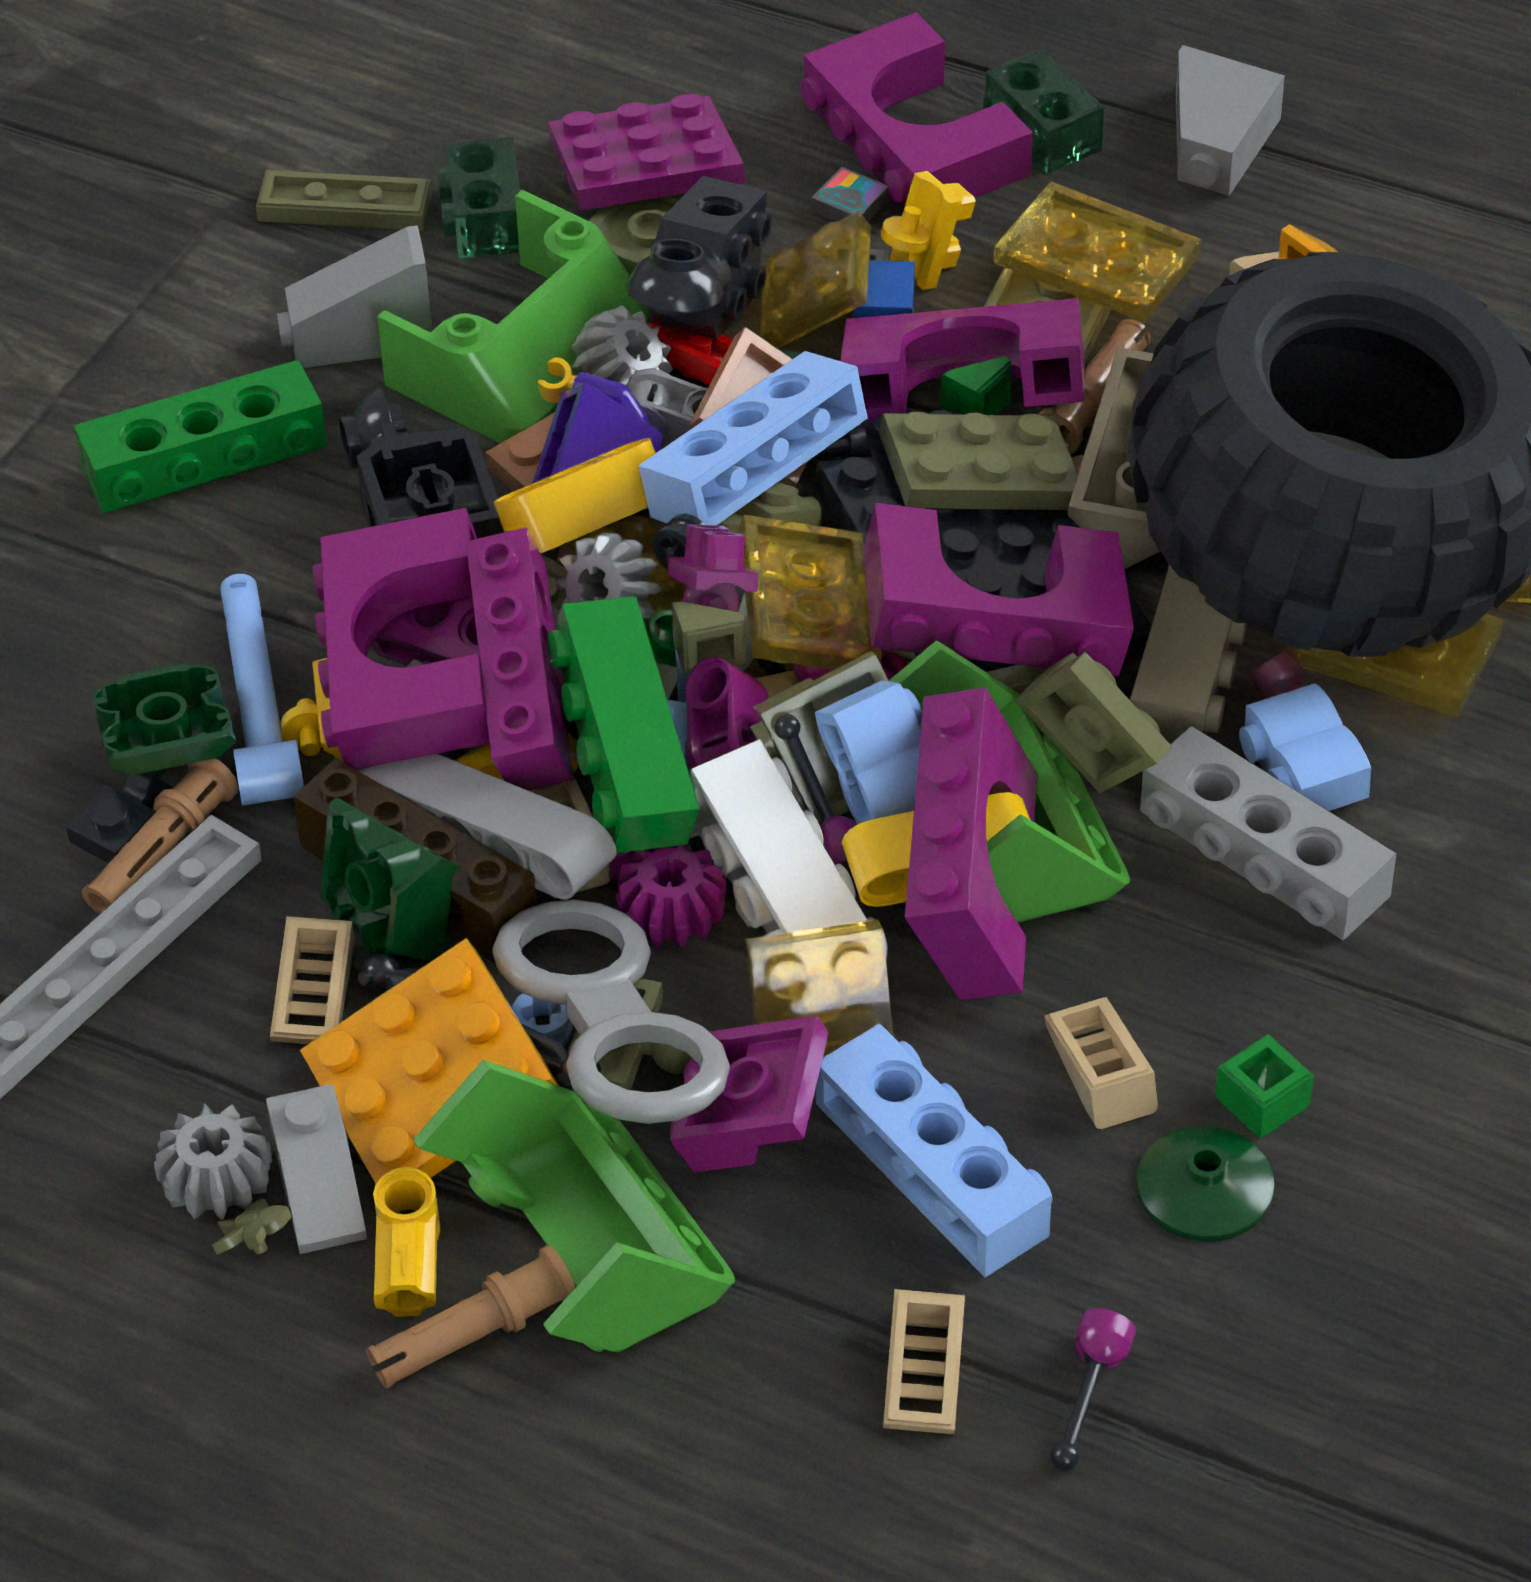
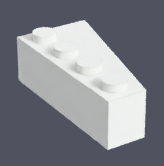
(769, 845)

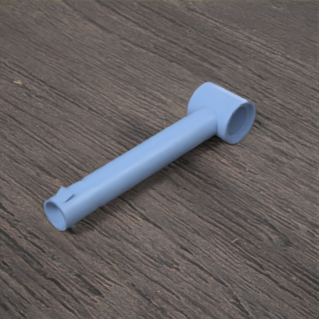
(267, 765)

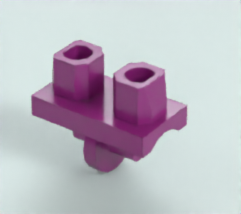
(712, 567)

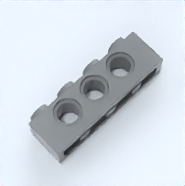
(1268, 833)

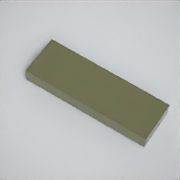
(343, 200)

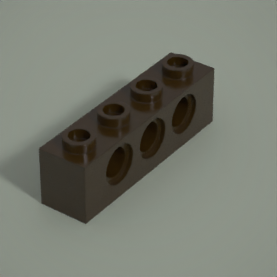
(484, 889)

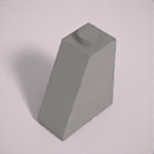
(1222, 117)
(337, 308)

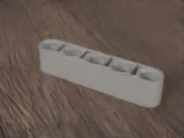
(533, 831)

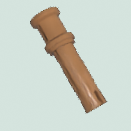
(1076, 417)
(176, 816)
(501, 1304)

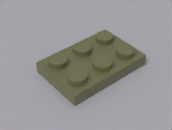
(979, 461)

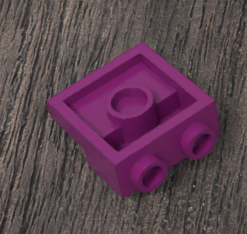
(764, 1094)

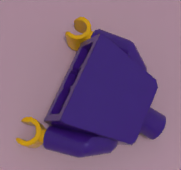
(589, 419)

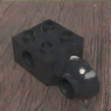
(705, 259)
(416, 472)

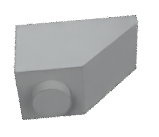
(316, 1168)

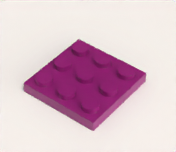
(644, 151)

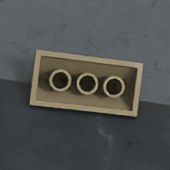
(1104, 485)

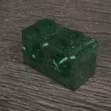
(1052, 105)
(482, 193)

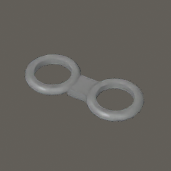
(610, 1012)

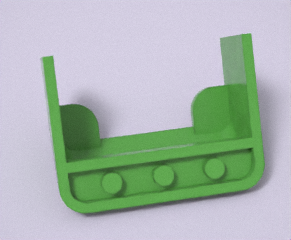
(489, 370)
(1066, 852)
(589, 1196)

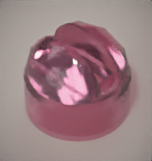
(1279, 675)

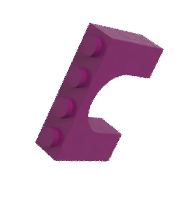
(890, 63)
(911, 348)
(365, 583)
(921, 600)
(951, 885)

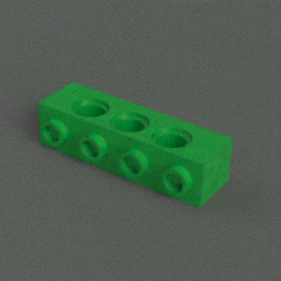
(200, 436)

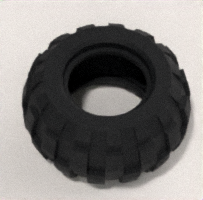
(1317, 536)

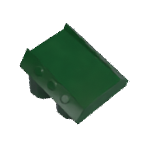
(163, 718)
(385, 885)

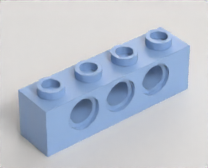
(754, 440)
(934, 1149)

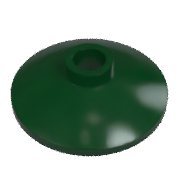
(1203, 1202)

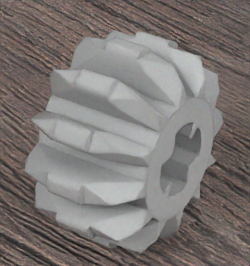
(618, 346)
(608, 571)
(213, 1161)

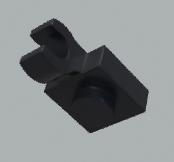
(116, 816)

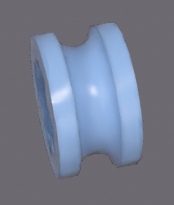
(560, 1025)

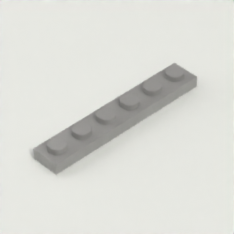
(119, 944)

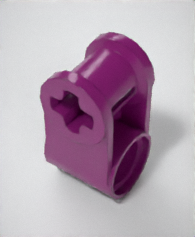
(719, 709)

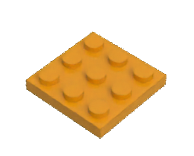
(413, 1050)

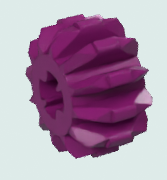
(672, 893)

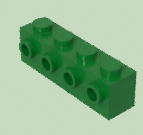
(623, 724)

